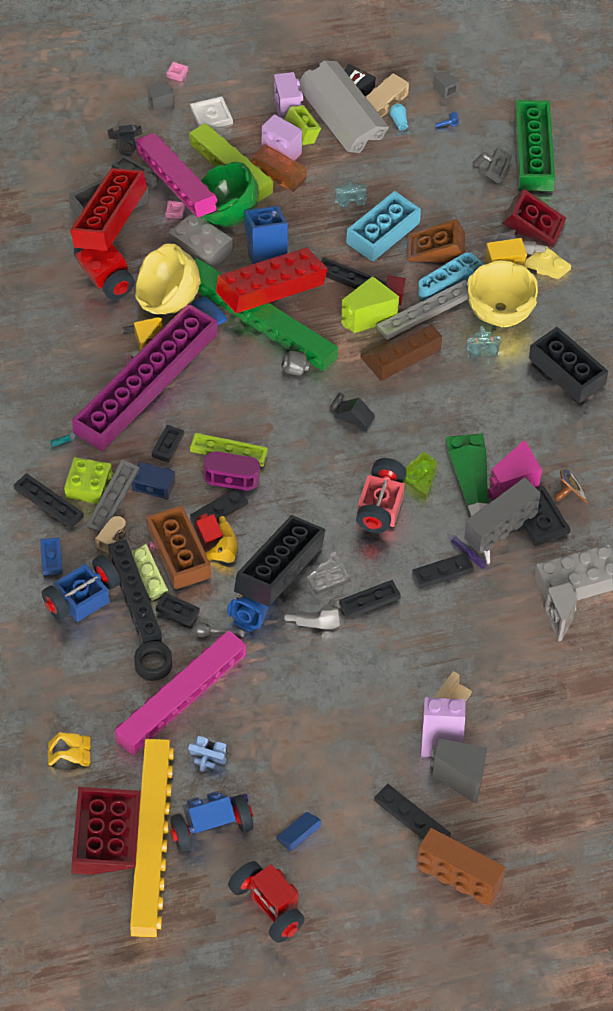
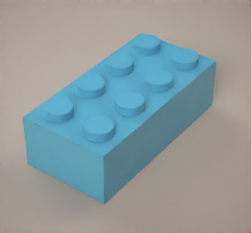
(383, 226)

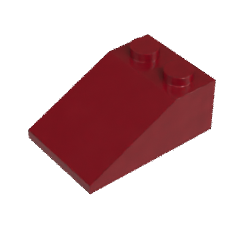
(534, 218)

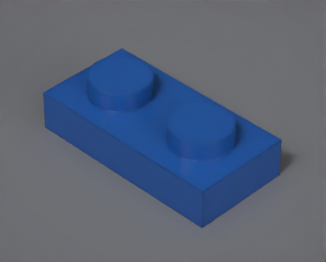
(51, 556)

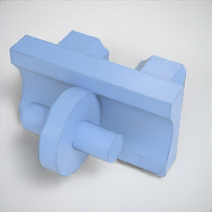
(199, 750)

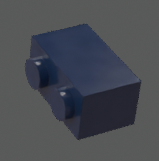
(154, 480)

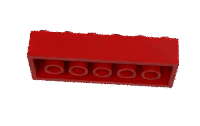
(108, 209)
(271, 280)

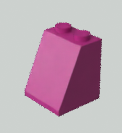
(512, 469)

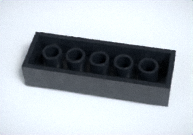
(279, 560)

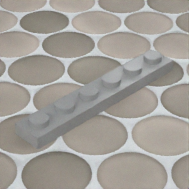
(424, 310)

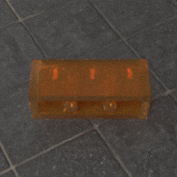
(280, 167)

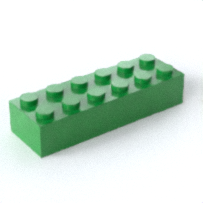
(534, 145)

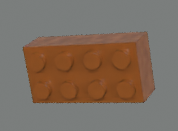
(178, 547)
(460, 867)

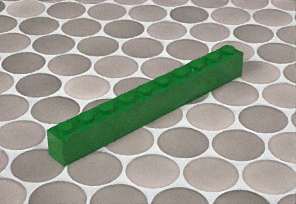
(273, 323)

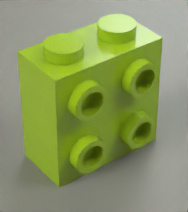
(87, 480)

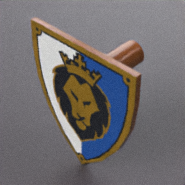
(569, 483)

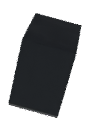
(355, 413)

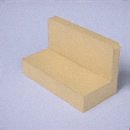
(452, 689)

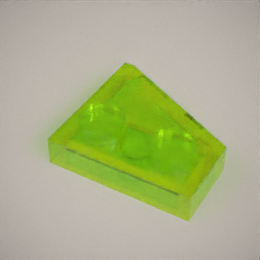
(421, 473)

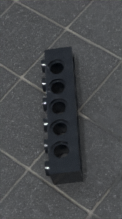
(134, 592)

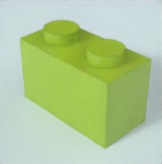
(303, 120)

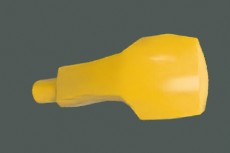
(227, 547)

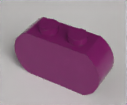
(231, 470)

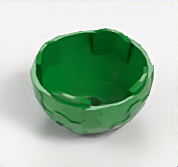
(235, 192)

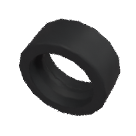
(149, 648)

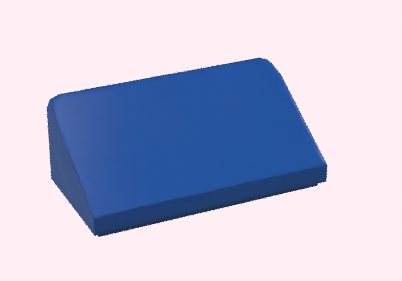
(299, 830)

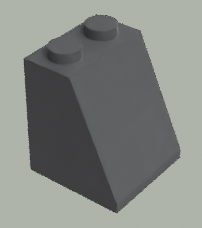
(459, 766)

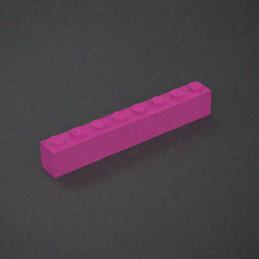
(176, 175)
(180, 692)

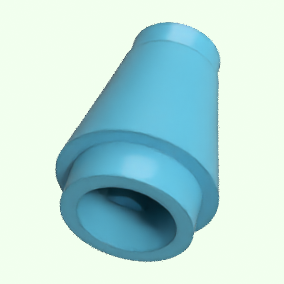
(399, 116)

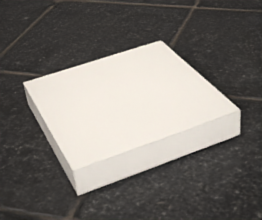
(212, 112)

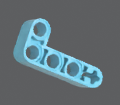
(448, 275)

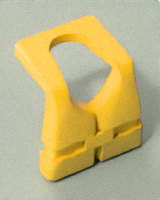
(78, 750)

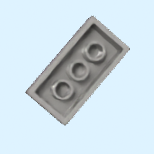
(587, 571)

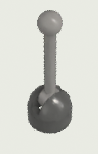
(204, 630)

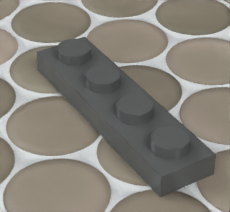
(113, 495)

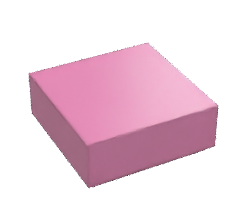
(177, 71)
(175, 209)

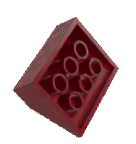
(105, 830)

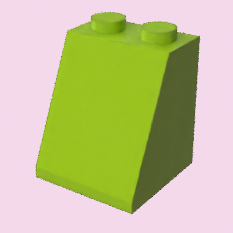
(368, 306)

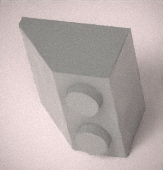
(560, 608)

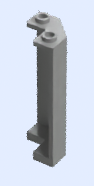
(342, 106)

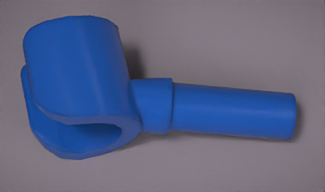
(453, 120)

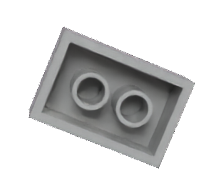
(201, 240)

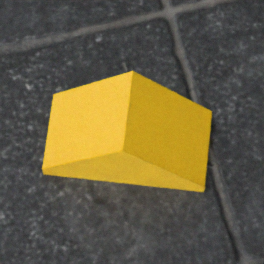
(146, 331)

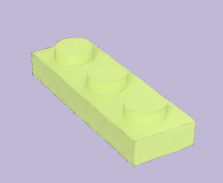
(149, 572)

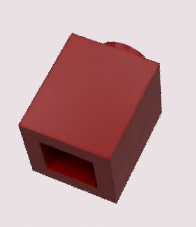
(207, 529)

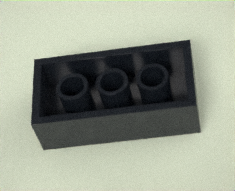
(568, 364)

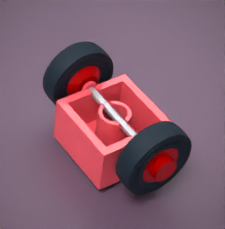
(381, 496)

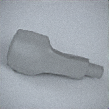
(530, 246)
(327, 618)

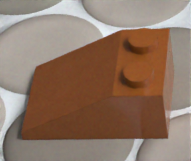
(437, 243)

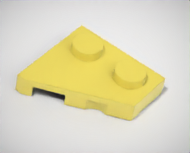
(548, 264)

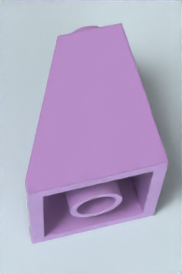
(441, 719)

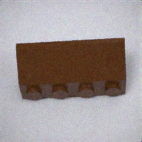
(403, 350)

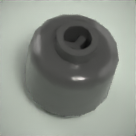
(295, 363)

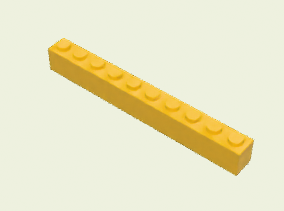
(151, 841)

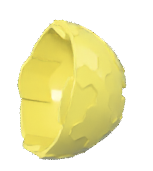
(167, 280)
(502, 286)

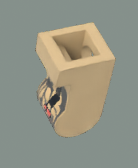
(111, 533)

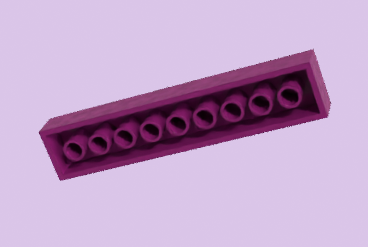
(144, 377)

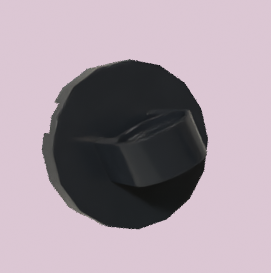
(123, 135)

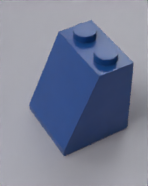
(265, 233)

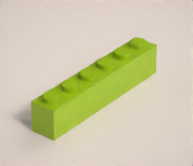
(220, 152)

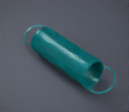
(61, 440)

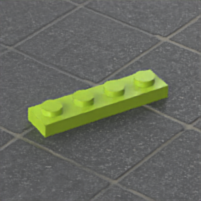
(206, 444)

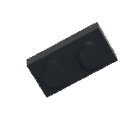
(167, 443)
(177, 609)

